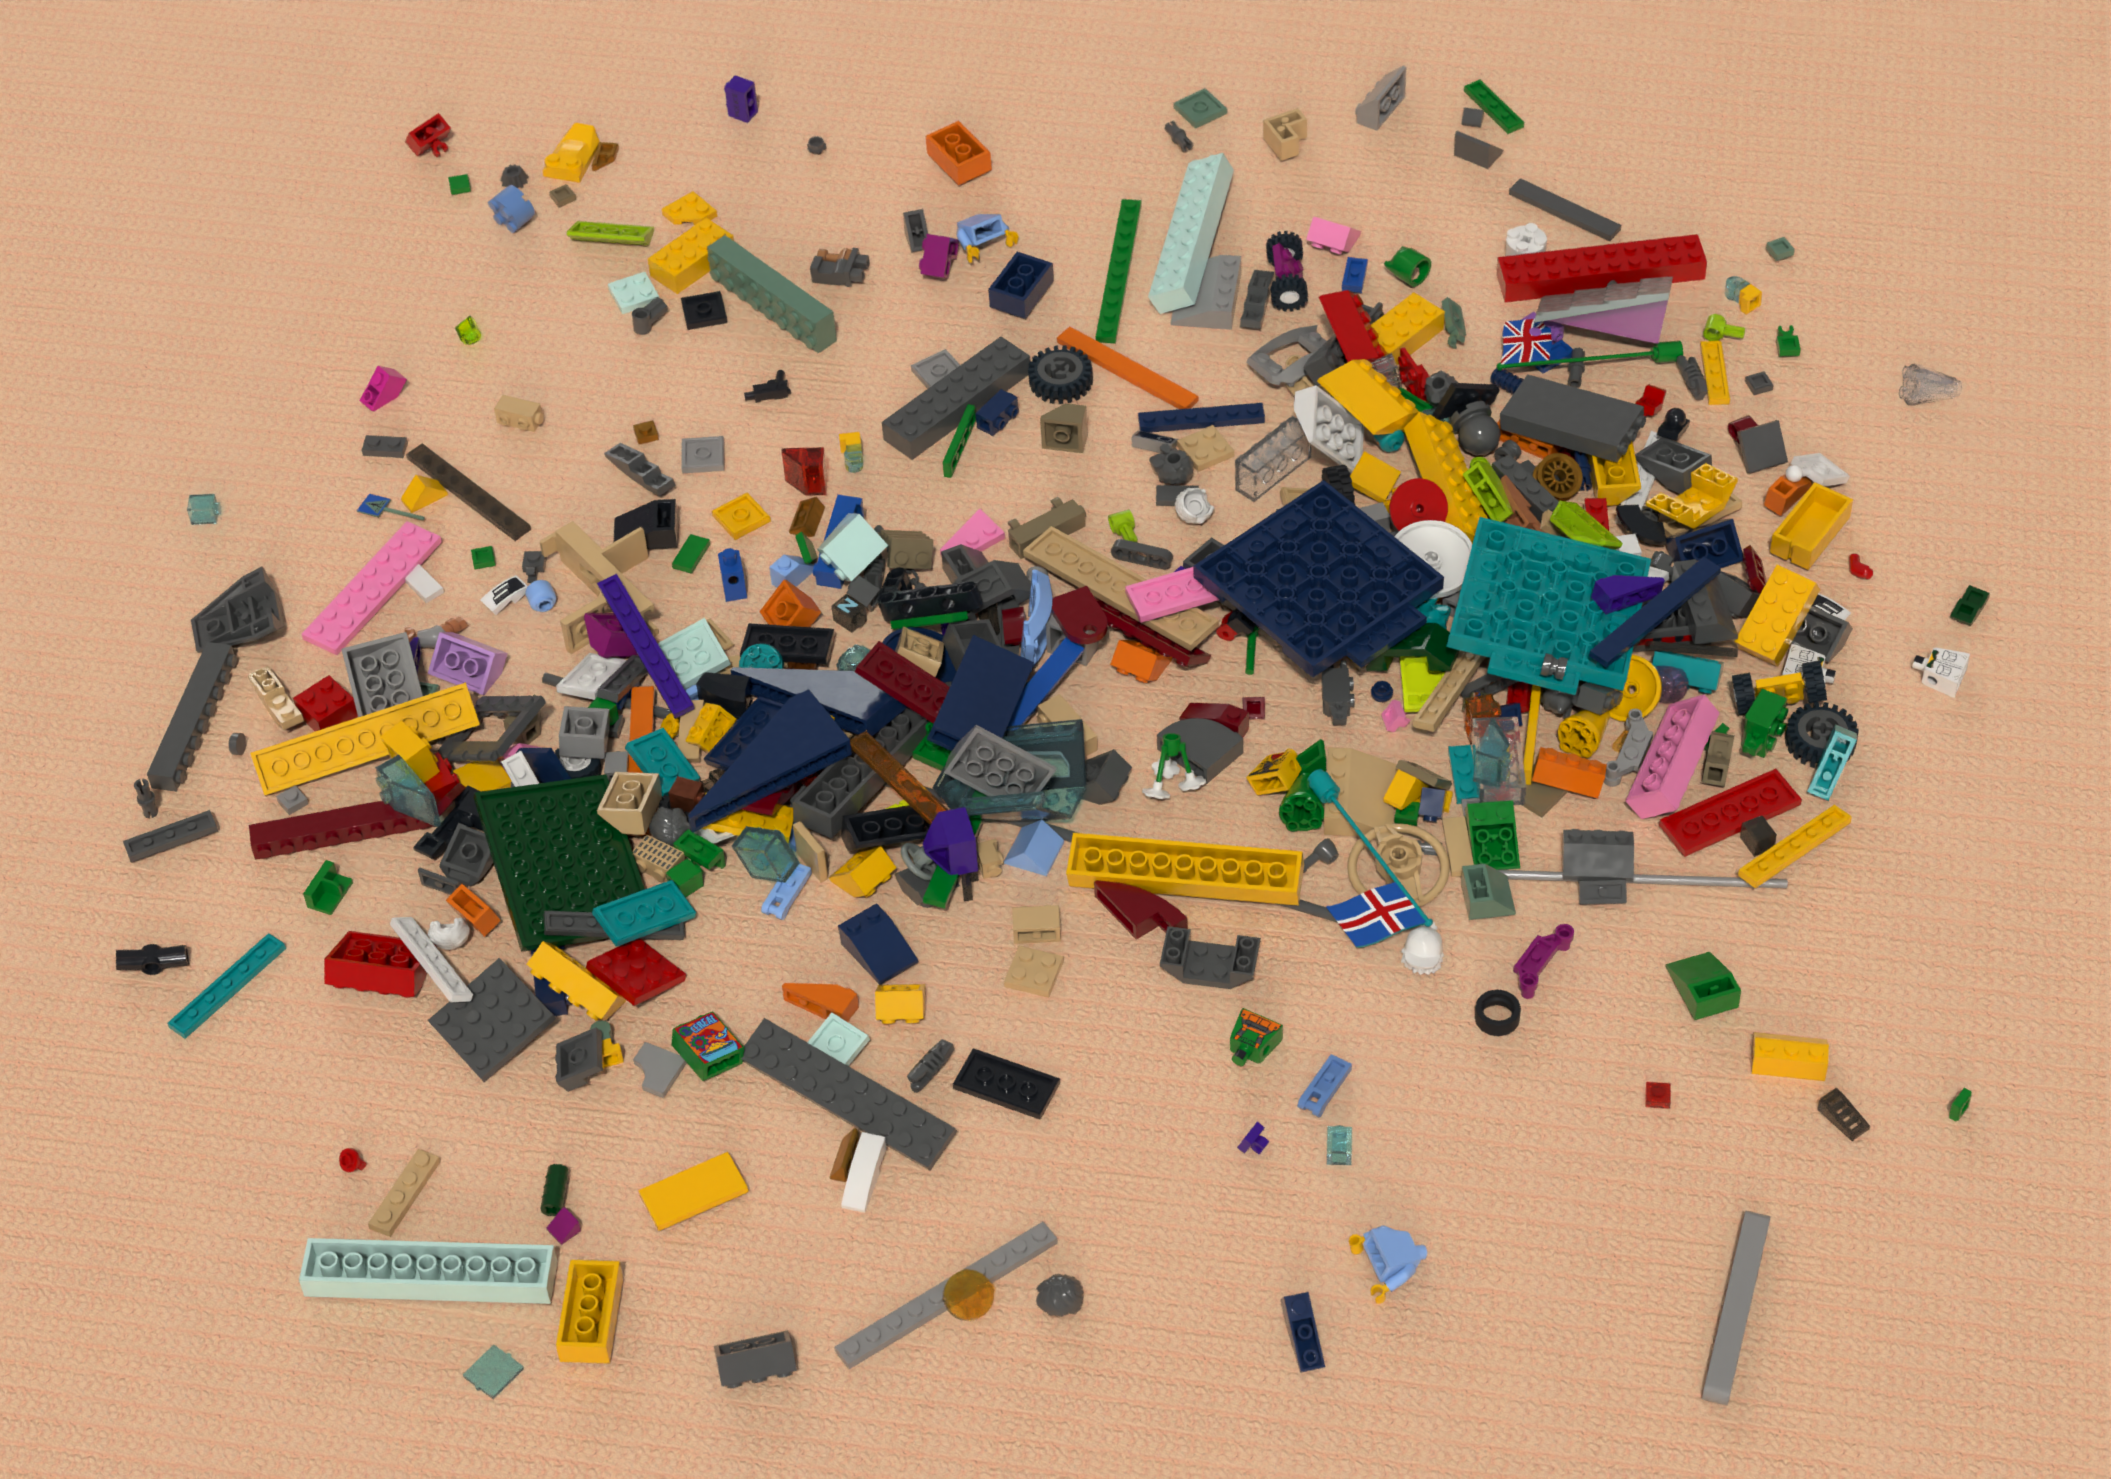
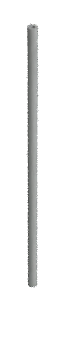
(1652, 879)

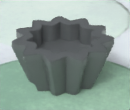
(514, 176)

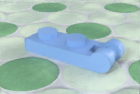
(786, 892)

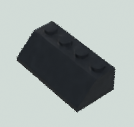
(883, 828)

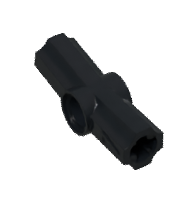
(152, 958)

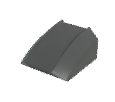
(466, 856)

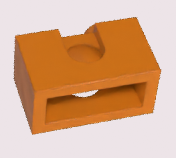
(468, 906)

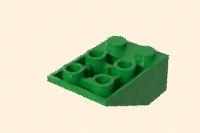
(1493, 834)
(1705, 985)

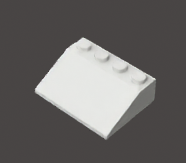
(1329, 426)

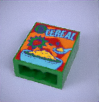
(707, 1046)

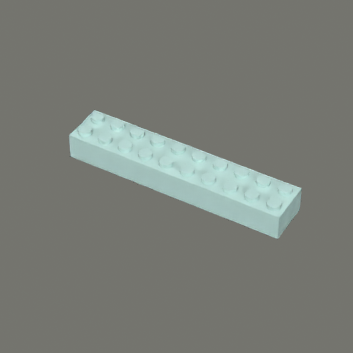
(1191, 233)
(428, 1270)

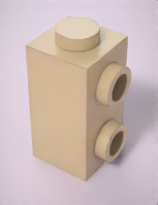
(518, 413)

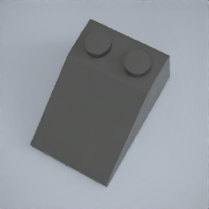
(1672, 463)

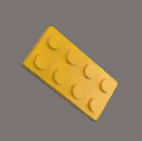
(737, 821)

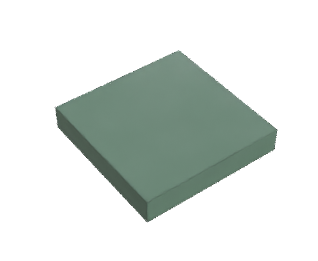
(1200, 108)

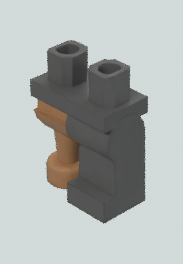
(839, 268)

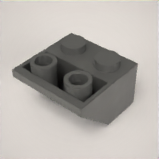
(961, 560)

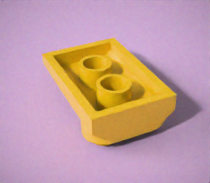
(572, 154)

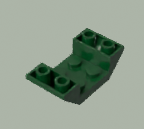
(1426, 641)

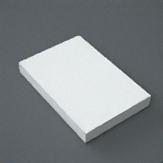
(589, 676)

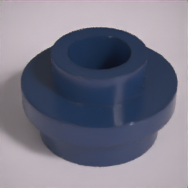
(1382, 691)

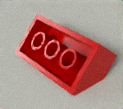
(1352, 326)

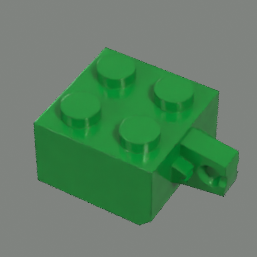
(1764, 723)

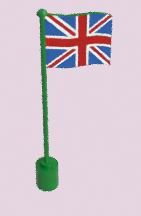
(1524, 349)

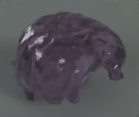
(1674, 683)

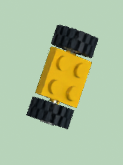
(1788, 686)

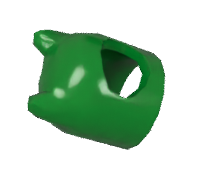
(1404, 264)

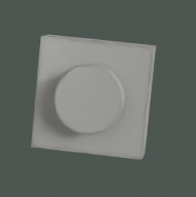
(292, 800)

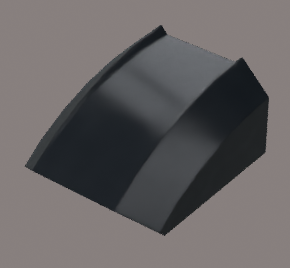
(726, 690)

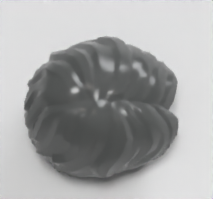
(668, 825)
(1060, 1295)

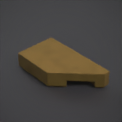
(604, 155)

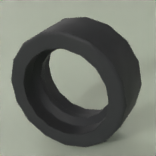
(1500, 998)

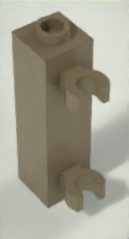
(1064, 517)

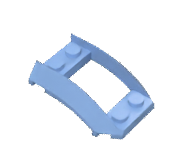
(1039, 611)

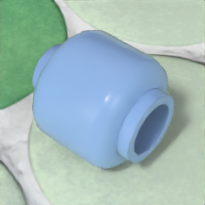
(541, 595)

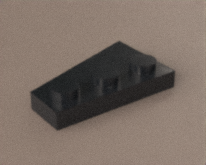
(1462, 394)

